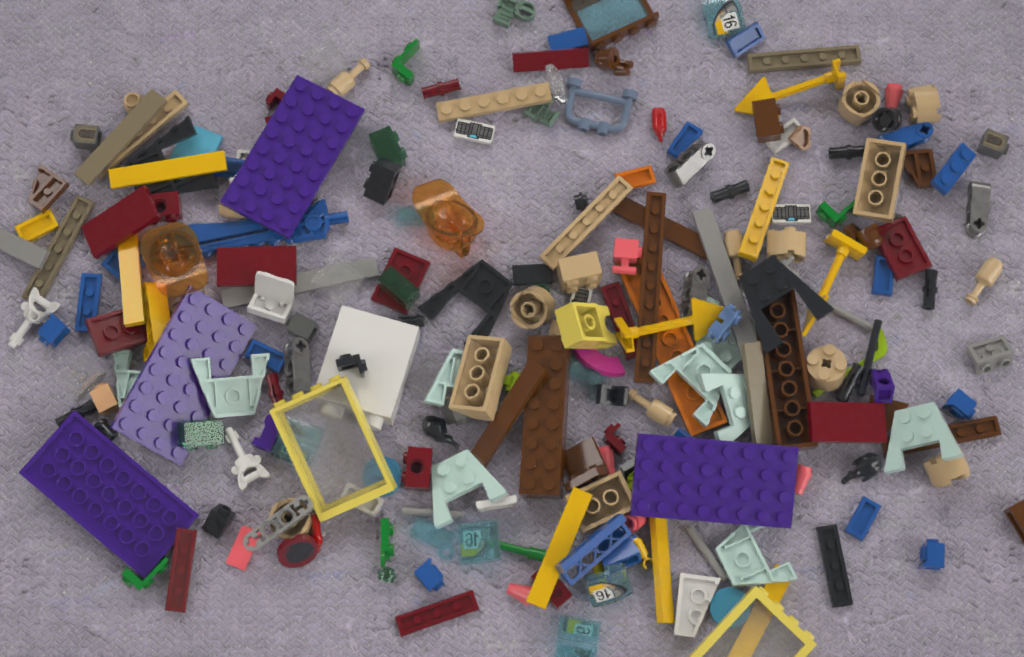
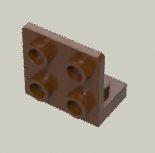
(584, 464)

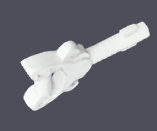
(32, 315)
(245, 462)

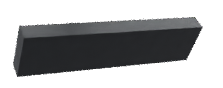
(834, 566)

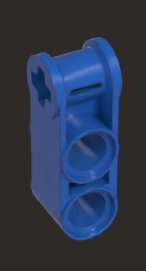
(910, 134)

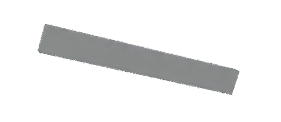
(723, 273)
(241, 296)

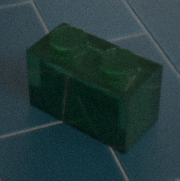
(386, 145)
(398, 287)
(201, 433)

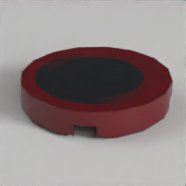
(297, 551)

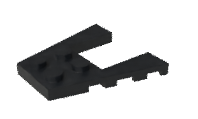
(154, 153)
(769, 283)
(480, 285)

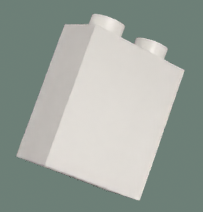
(388, 353)

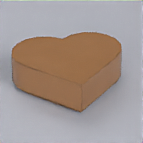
(801, 137)

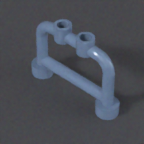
(574, 85)

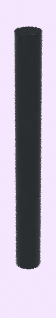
(869, 357)

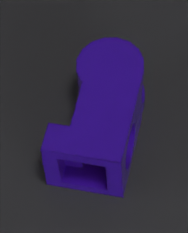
(882, 386)
(268, 437)

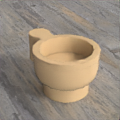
(131, 101)

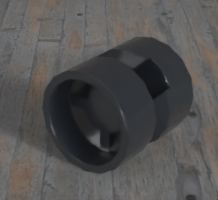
(886, 119)

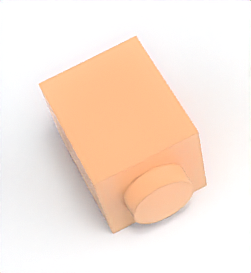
(104, 399)

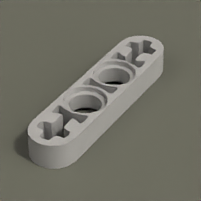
(277, 522)

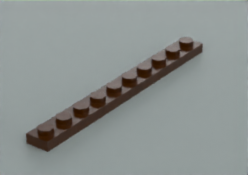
(650, 285)

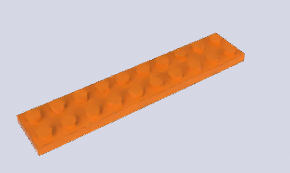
(670, 345)

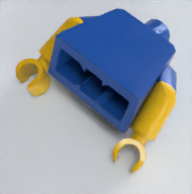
(628, 552)

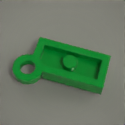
(387, 549)

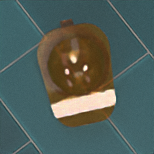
(447, 216)
(174, 259)

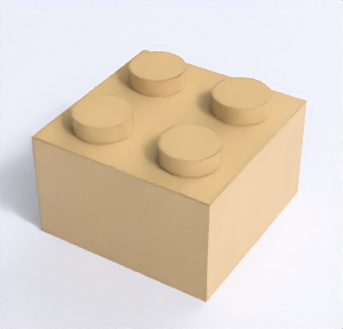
(579, 272)

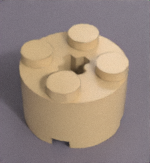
(857, 92)
(923, 104)
(786, 244)
(522, 304)
(826, 367)
(942, 472)
(301, 527)

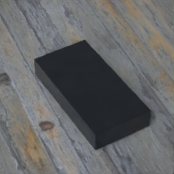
(531, 274)

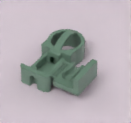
(511, 7)
(543, 113)

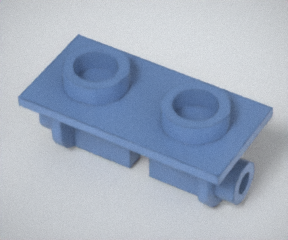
(730, 318)

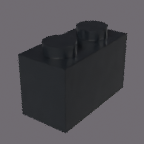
(382, 180)

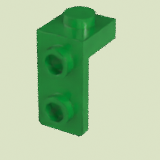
(401, 72)
(828, 215)
(131, 578)

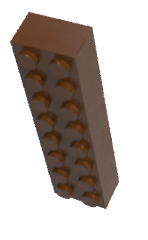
(787, 377)
(546, 422)

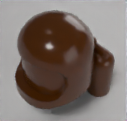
(610, 60)
(867, 237)

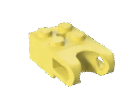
(584, 326)

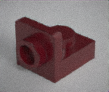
(273, 98)
(615, 442)

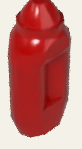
(659, 122)
(316, 531)

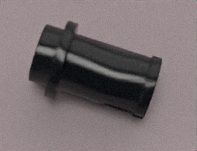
(413, 320)

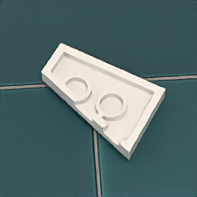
(692, 602)

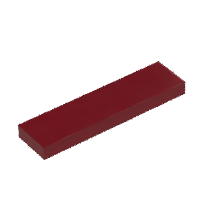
(559, 58)
(618, 307)
(180, 570)
(436, 613)

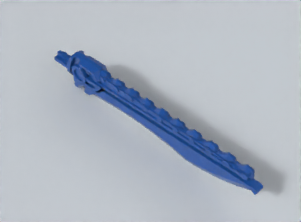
(312, 227)

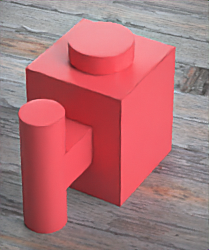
(625, 252)

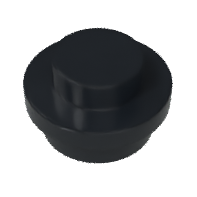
(581, 201)

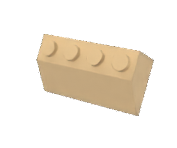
(879, 180)
(480, 377)

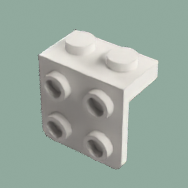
(272, 297)

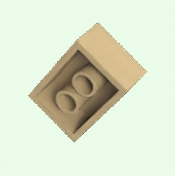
(608, 498)

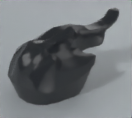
(436, 429)
(866, 465)

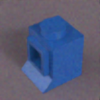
(53, 331)
(960, 405)
(932, 555)
(430, 576)

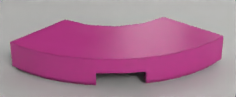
(604, 364)

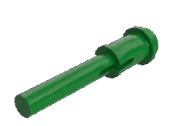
(531, 553)

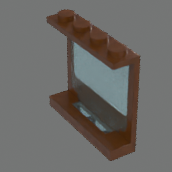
(610, 19)

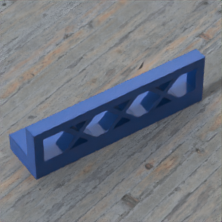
(590, 543)

